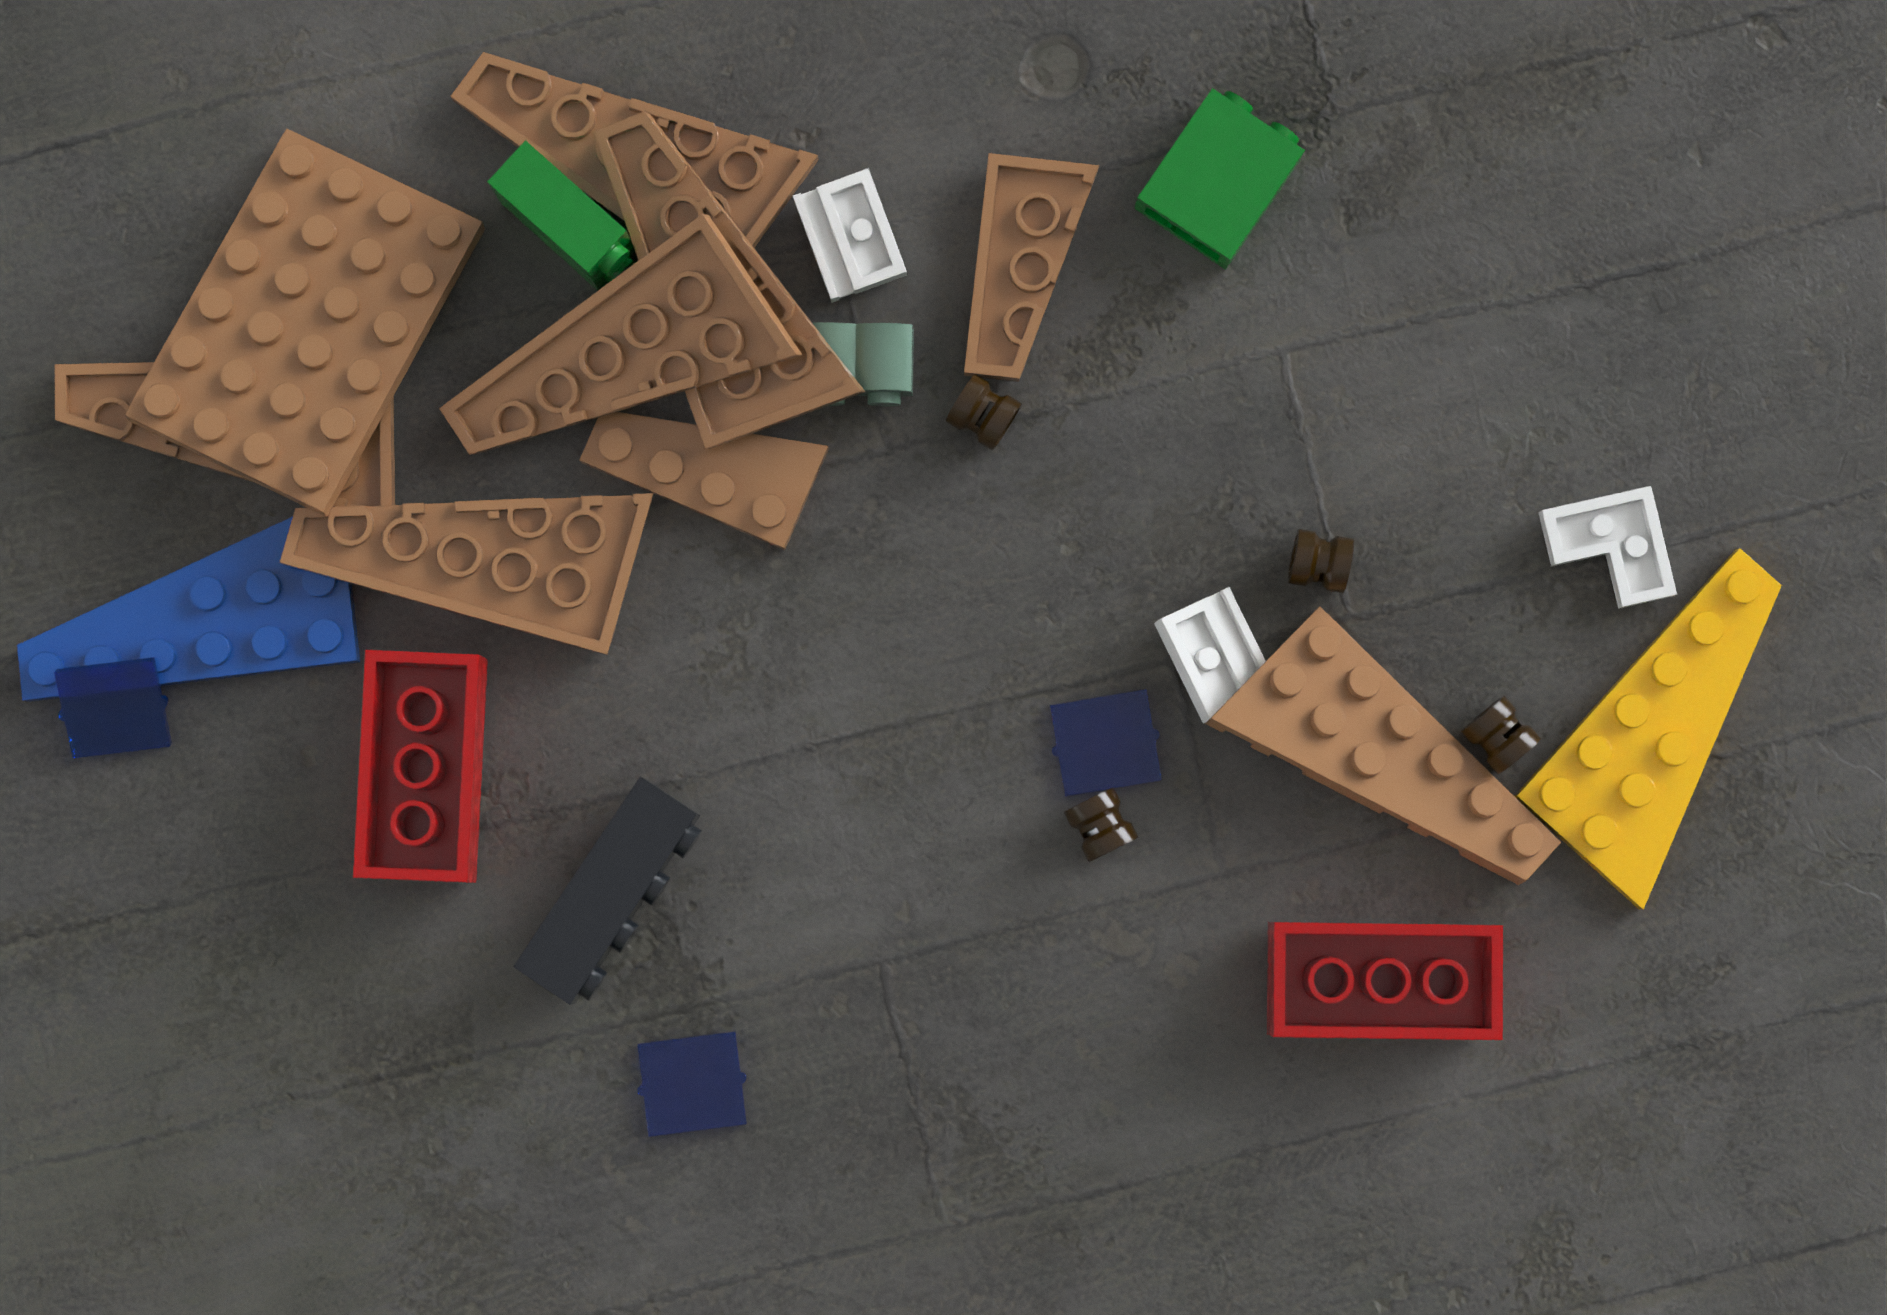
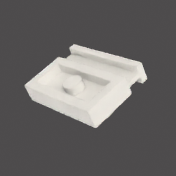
(850, 235)
(1211, 650)

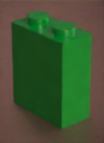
(1220, 177)
(563, 216)

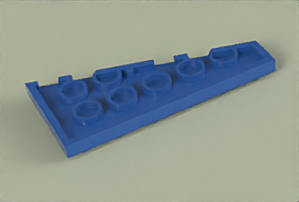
(208, 622)

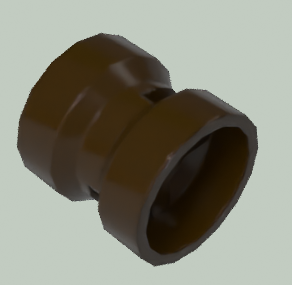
(972, 406)
(1320, 561)
(1501, 735)
(1101, 824)

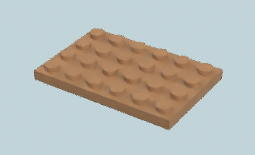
(305, 322)

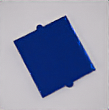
(113, 707)
(1105, 742)
(692, 1084)

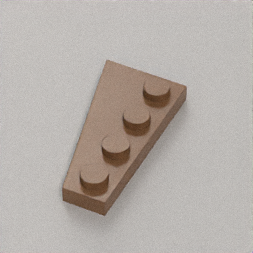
(1022, 245)
(745, 484)

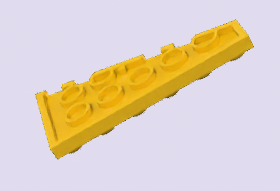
(1639, 753)

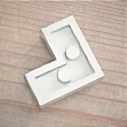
(1624, 530)

